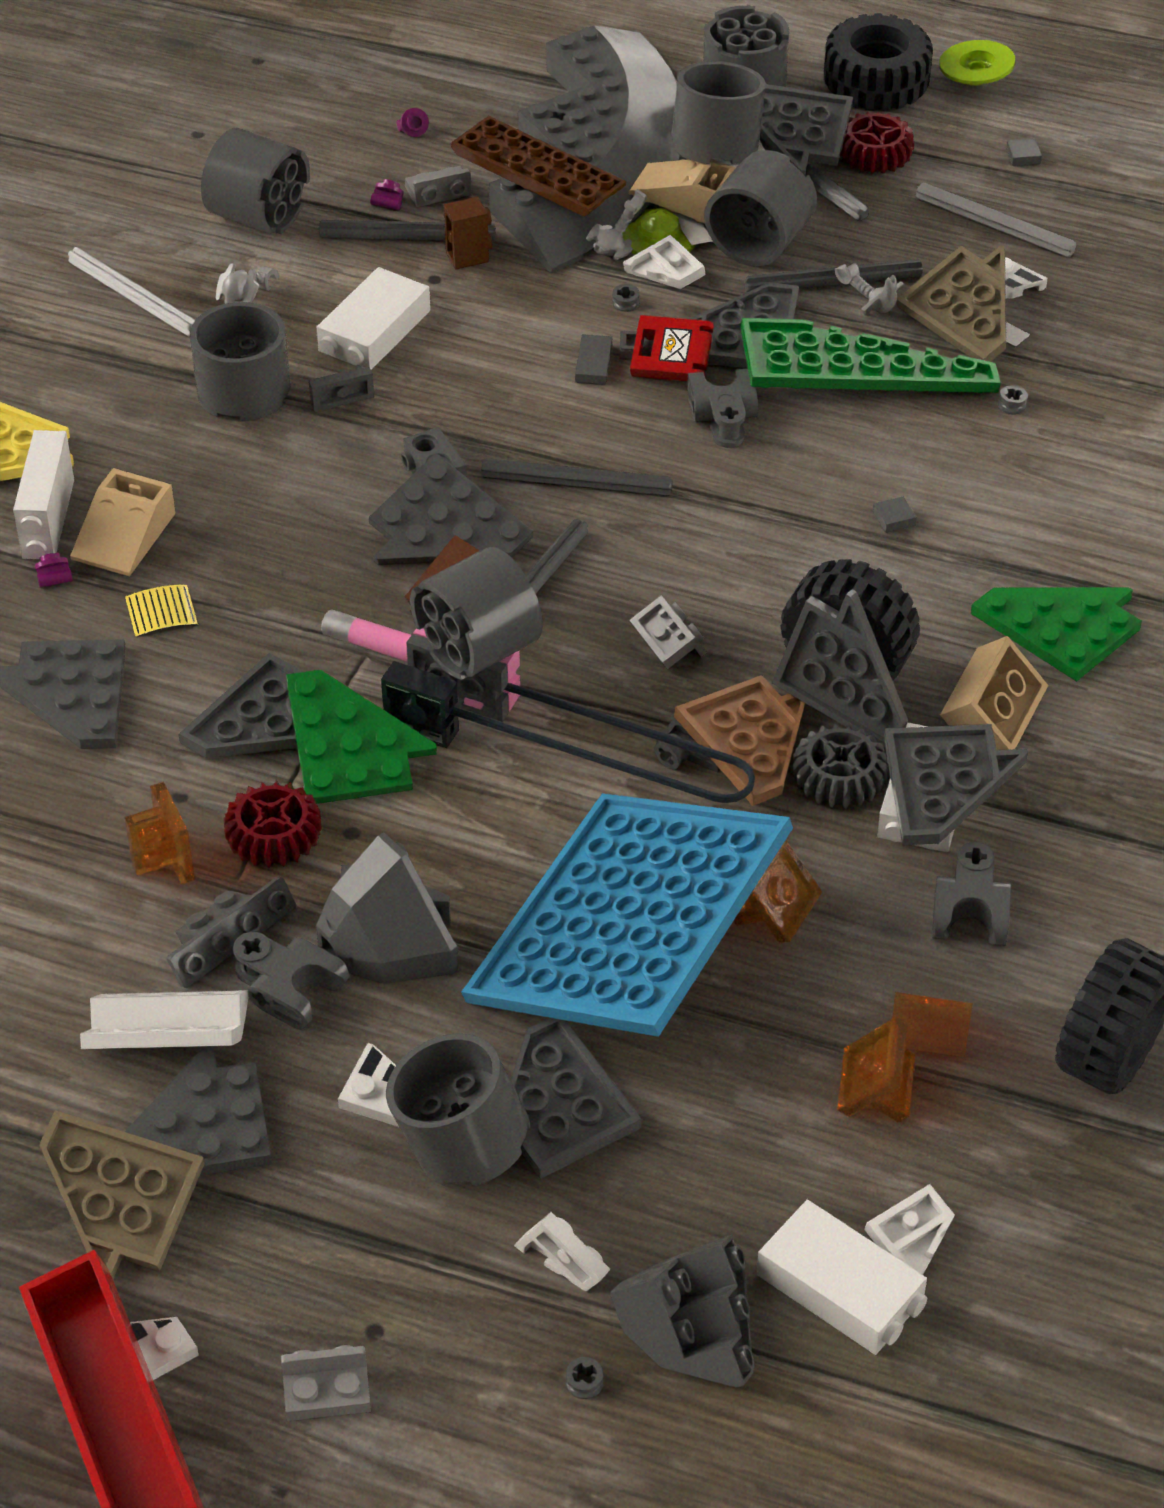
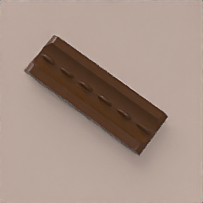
(537, 166)

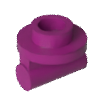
(413, 122)
(387, 195)
(53, 570)

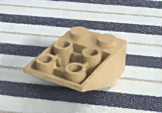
(682, 185)
(123, 522)

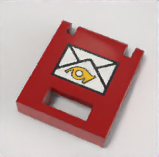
(676, 347)

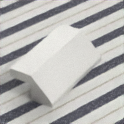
(166, 1019)

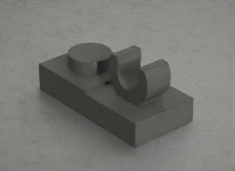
(341, 388)

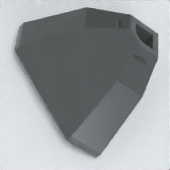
(386, 920)
(692, 1313)

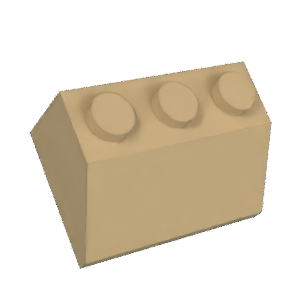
(997, 690)

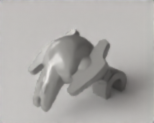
(611, 241)
(240, 286)
(880, 299)

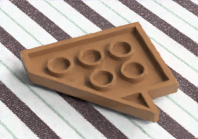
(752, 725)

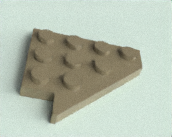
(963, 302)
(120, 1188)

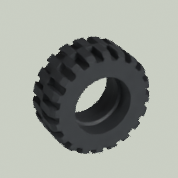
(878, 61)
(882, 599)
(1114, 1017)

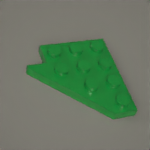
(1061, 624)
(348, 742)

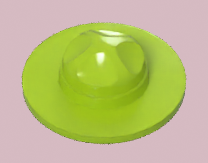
(977, 62)
(653, 227)

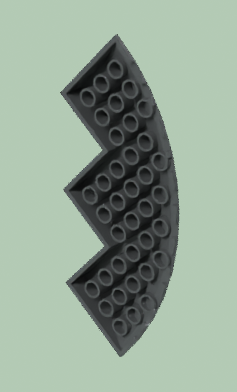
(611, 118)

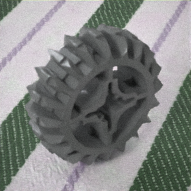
(840, 776)

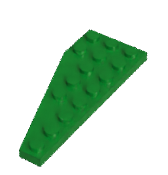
(803, 356)

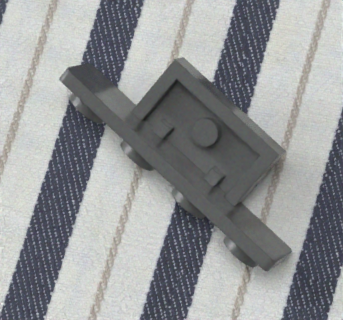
(211, 933)

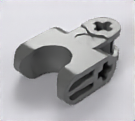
(723, 406)
(972, 895)
(280, 972)

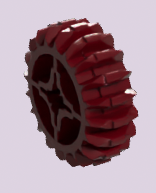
(877, 142)
(273, 834)

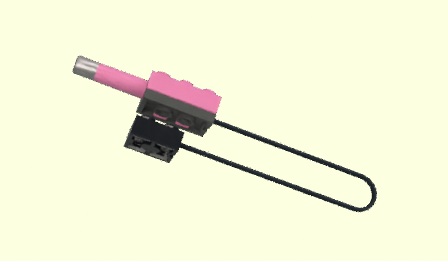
(426, 697)

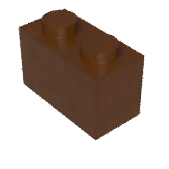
(467, 232)

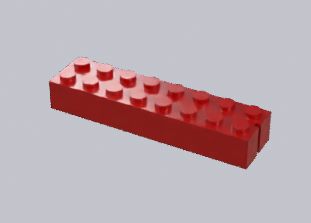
(107, 1388)

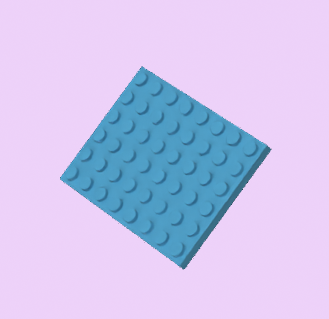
(628, 913)

